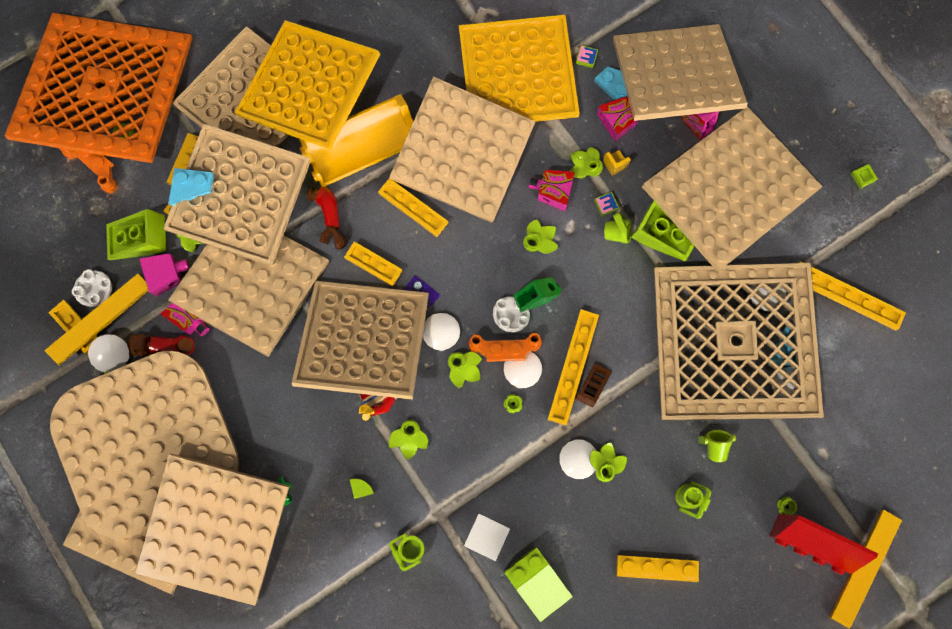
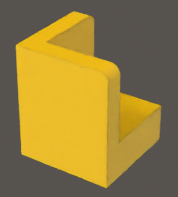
(615, 162)

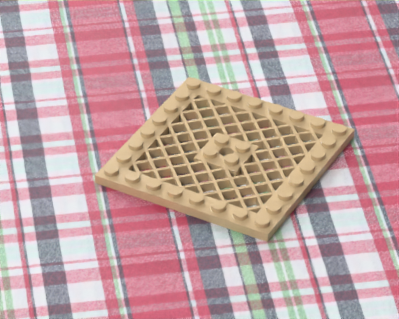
(804, 330)

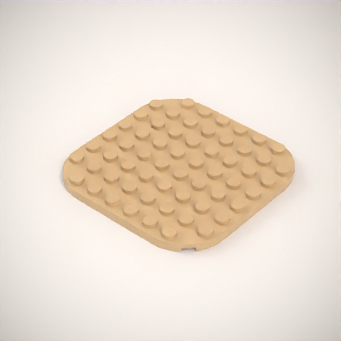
(122, 429)

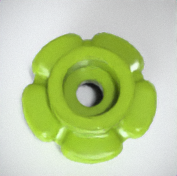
(518, 403)
(787, 501)

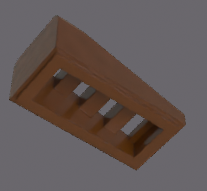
(589, 396)

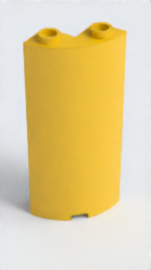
(362, 141)

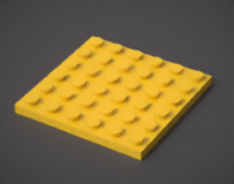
(521, 66)
(307, 84)

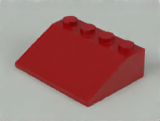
(821, 544)

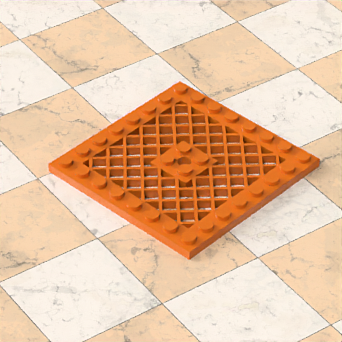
(62, 28)

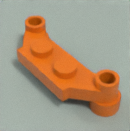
(99, 165)
(506, 349)

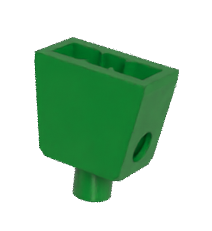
(545, 289)

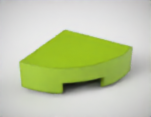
(360, 488)

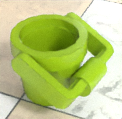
(619, 229)
(718, 444)
(690, 497)
(409, 550)

